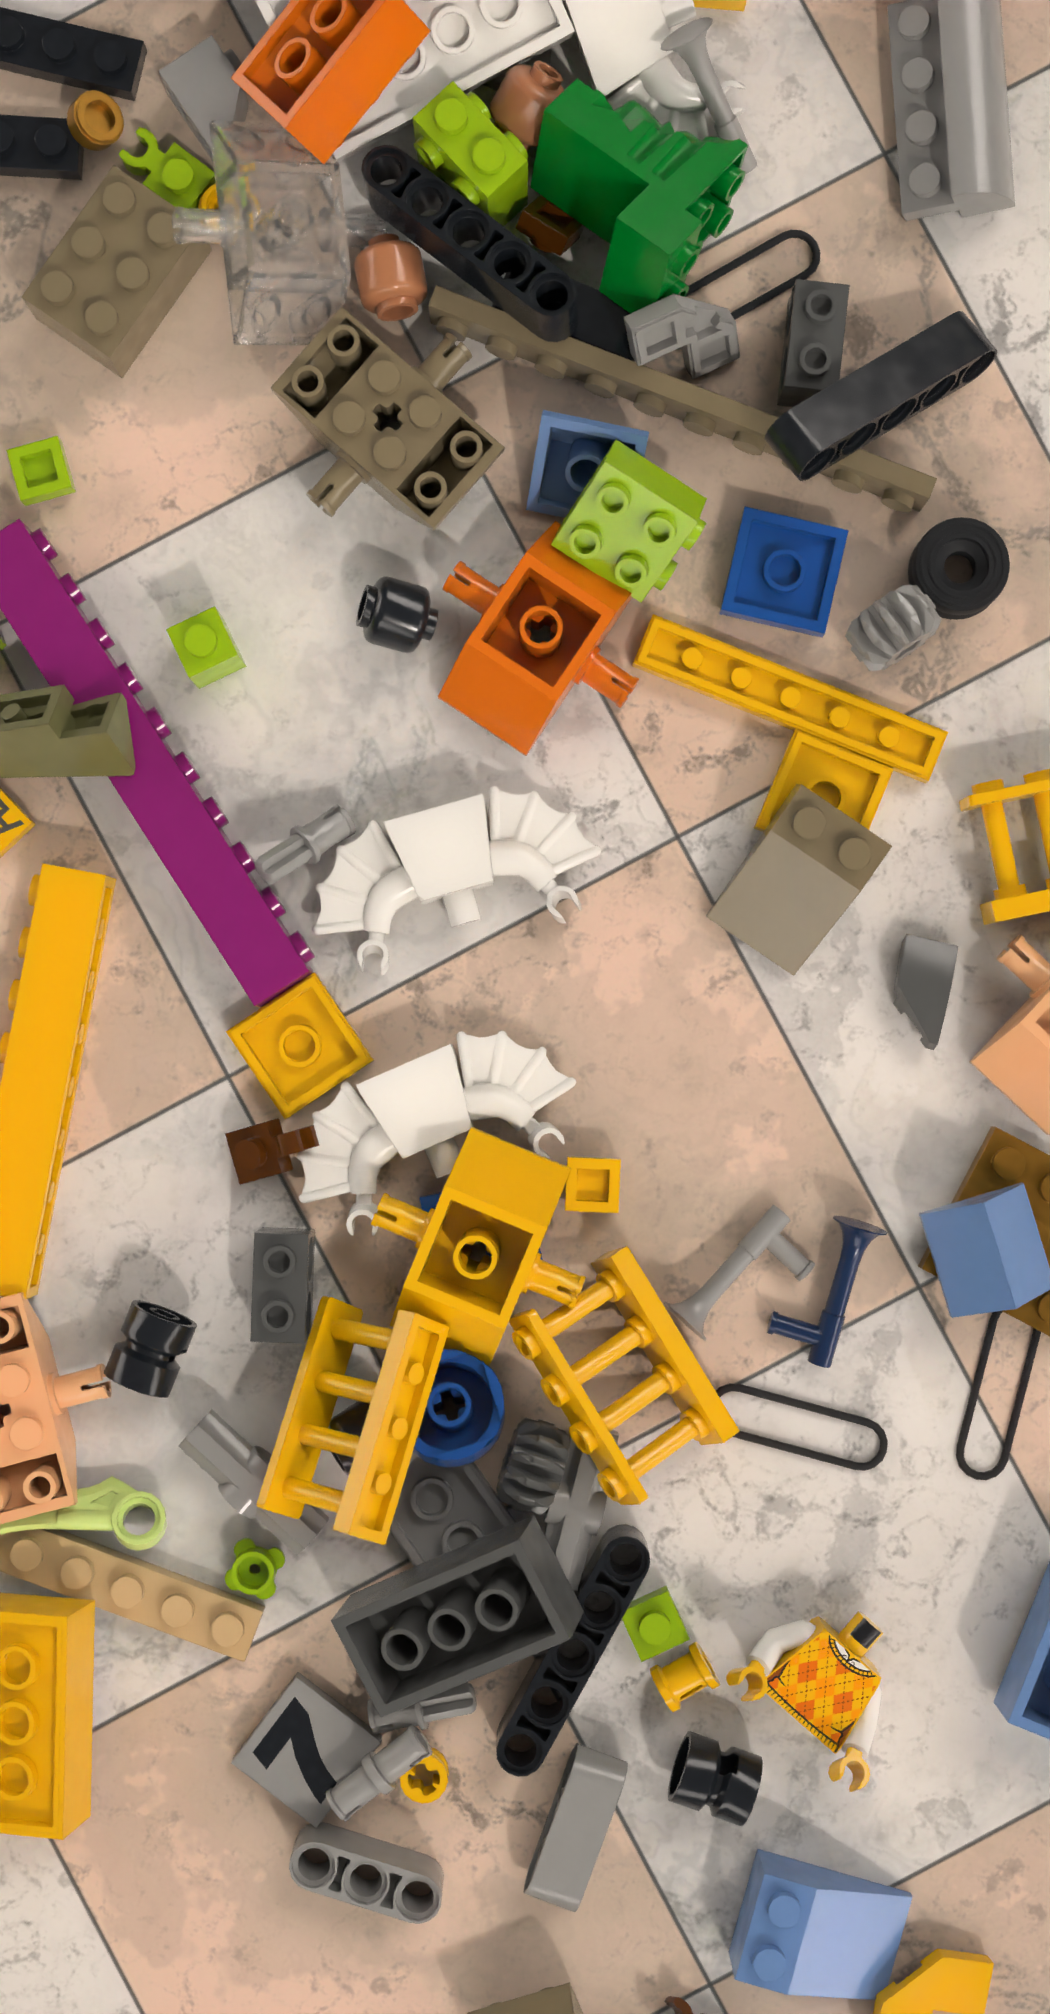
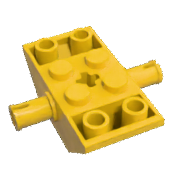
(494, 1198)

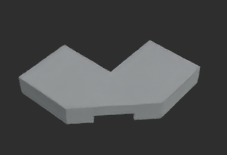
(700, 328)

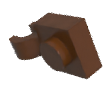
(266, 1150)

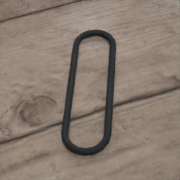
(752, 254)
(973, 1399)
(813, 1408)

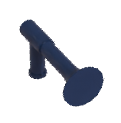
(825, 1335)

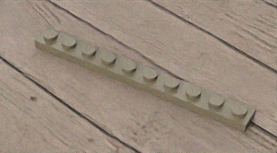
(661, 394)

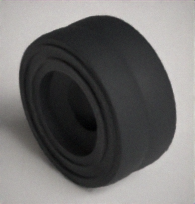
(976, 543)

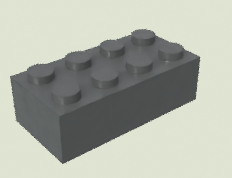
(458, 1617)

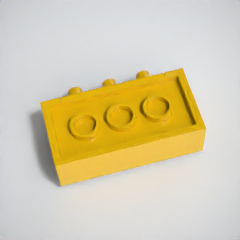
(45, 1714)

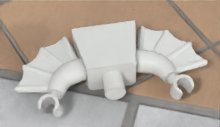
(624, 42)
(448, 858)
(424, 1109)

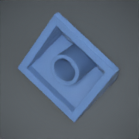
(569, 454)
(987, 1252)

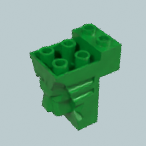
(637, 189)

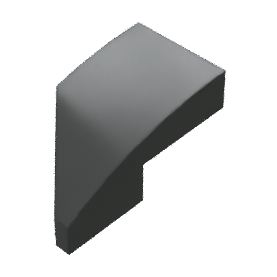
(925, 984)

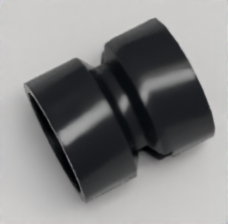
(149, 1353)
(715, 1778)

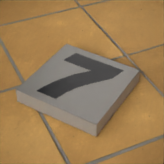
(305, 1748)

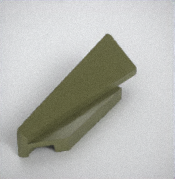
(54, 738)

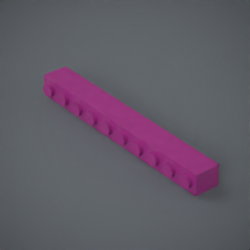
(161, 791)

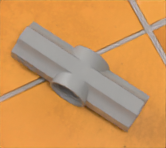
(240, 1476)
(575, 1513)

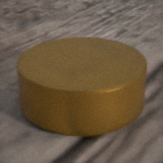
(95, 120)

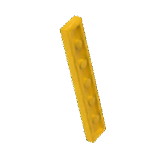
(789, 698)

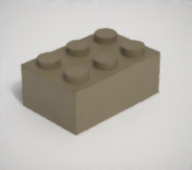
(114, 273)

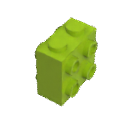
(471, 153)
(631, 522)

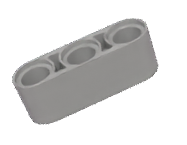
(575, 1827)
(383, 1894)

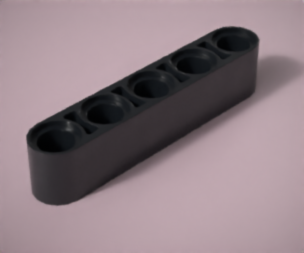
(463, 221)
(880, 395)
(571, 1674)

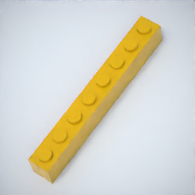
(45, 1059)

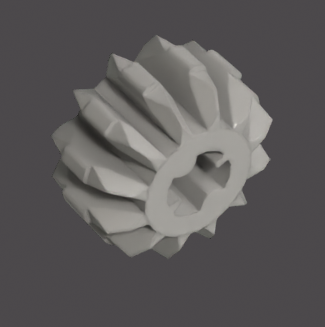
(893, 627)

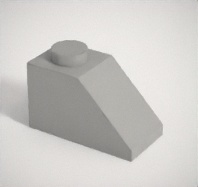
(203, 88)

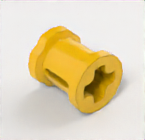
(684, 1677)

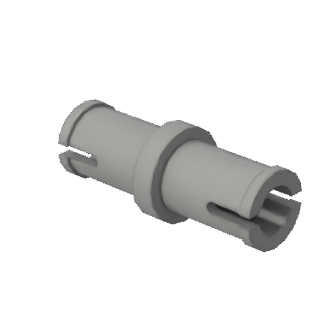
(378, 1773)

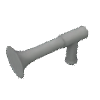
(690, 44)
(762, 1236)

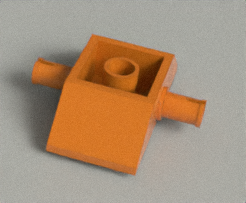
(519, 684)

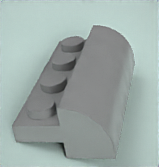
(950, 107)

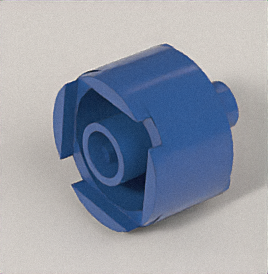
(479, 1422)

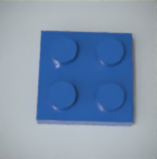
(783, 572)

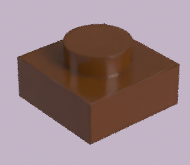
(549, 226)

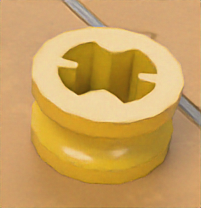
(415, 1788)

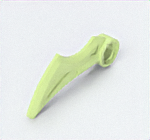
(101, 1509)

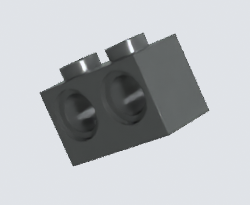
(812, 340)
(282, 1285)

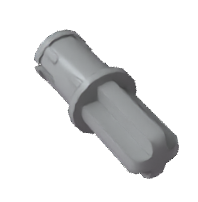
(305, 844)
(448, 1704)

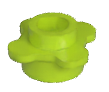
(251, 1583)

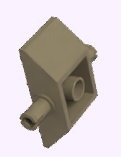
(353, 384)

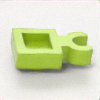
(171, 175)

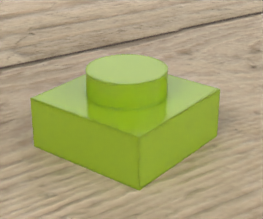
(41, 471)
(654, 1624)

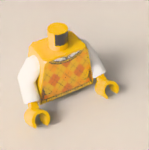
(822, 1685)

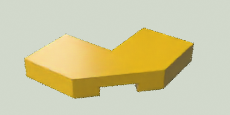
(944, 1982)

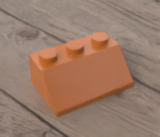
(328, 65)

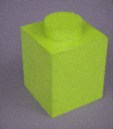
(206, 647)

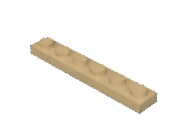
(133, 1589)

